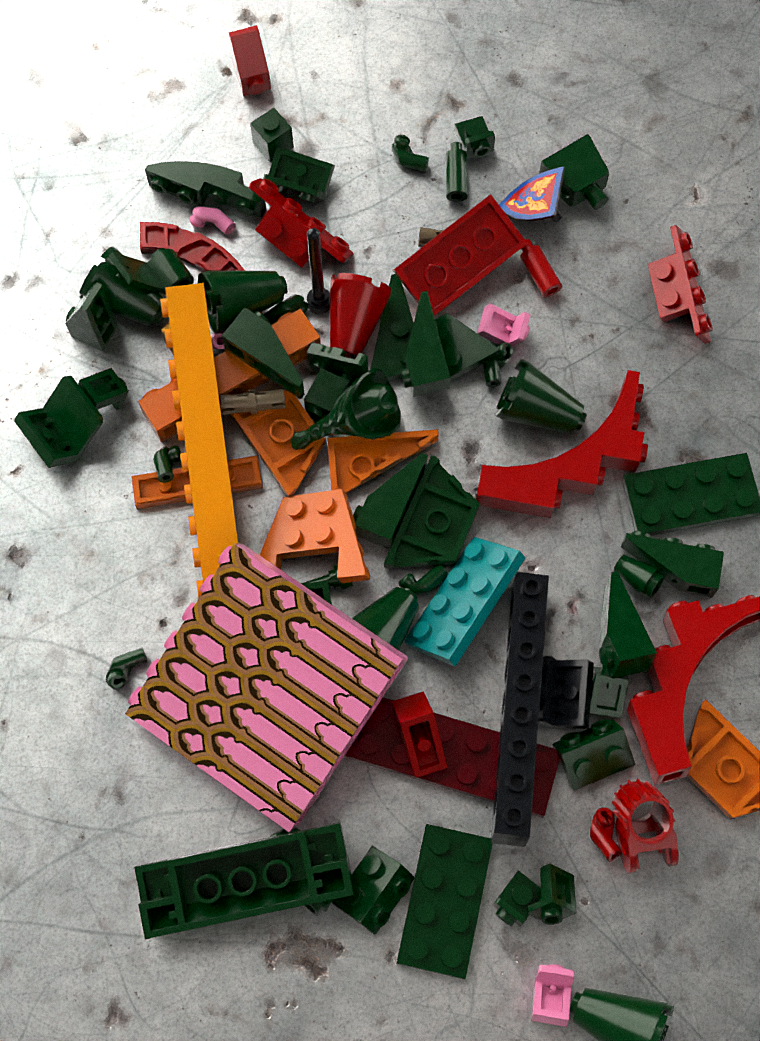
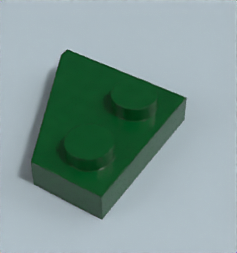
(462, 346)
(332, 360)

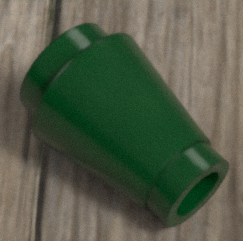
(639, 575)

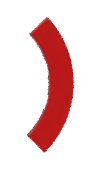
(189, 246)

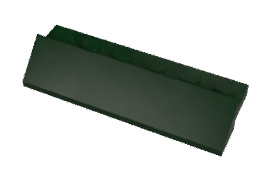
(243, 880)

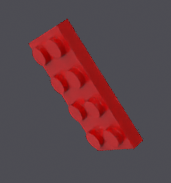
(461, 255)

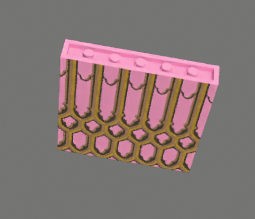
(265, 685)

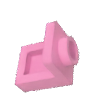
(503, 326)
(552, 995)

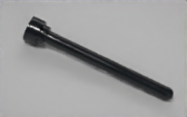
(318, 297)

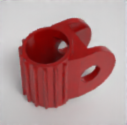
(658, 819)

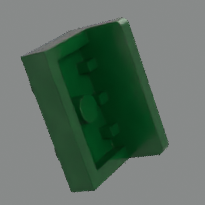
(301, 174)
(594, 753)
(377, 889)

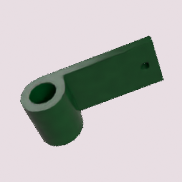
(161, 271)

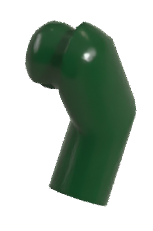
(405, 155)
(290, 304)
(493, 366)
(164, 461)
(427, 582)

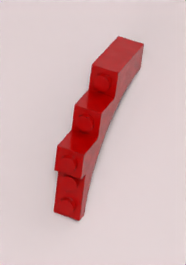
(539, 486)
(659, 715)

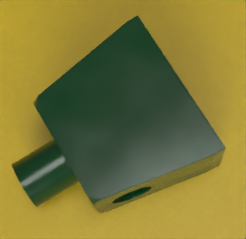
(583, 175)

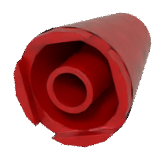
(355, 311)

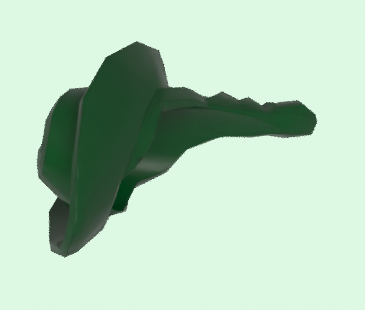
(363, 410)

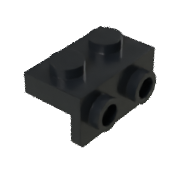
(566, 693)

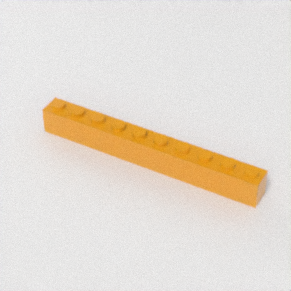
(200, 425)

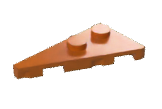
(360, 459)

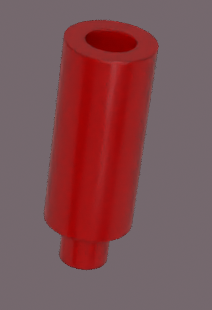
(540, 269)

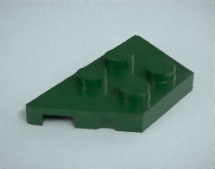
(434, 521)

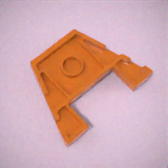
(317, 526)

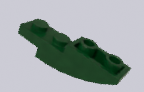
(196, 181)

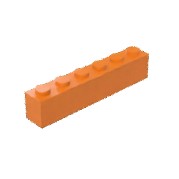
(232, 374)

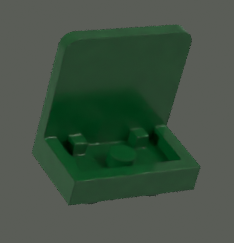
(63, 425)

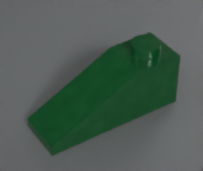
(92, 319)
(256, 344)
(425, 359)
(386, 507)
(623, 638)

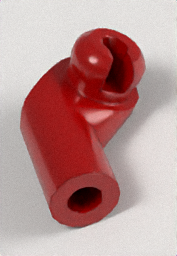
(602, 832)

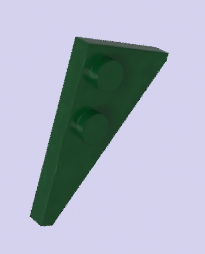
(393, 333)

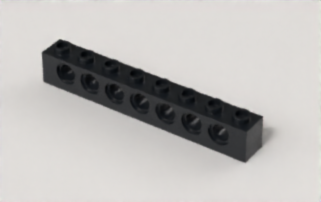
(520, 711)

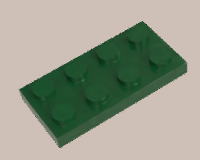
(692, 495)
(445, 901)

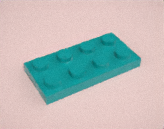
(464, 600)

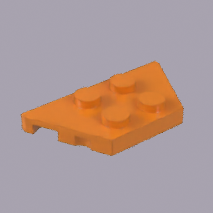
(271, 438)
(724, 763)

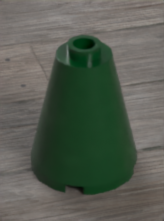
(233, 291)
(124, 299)
(539, 402)
(390, 615)
(619, 1016)

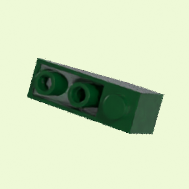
(684, 566)

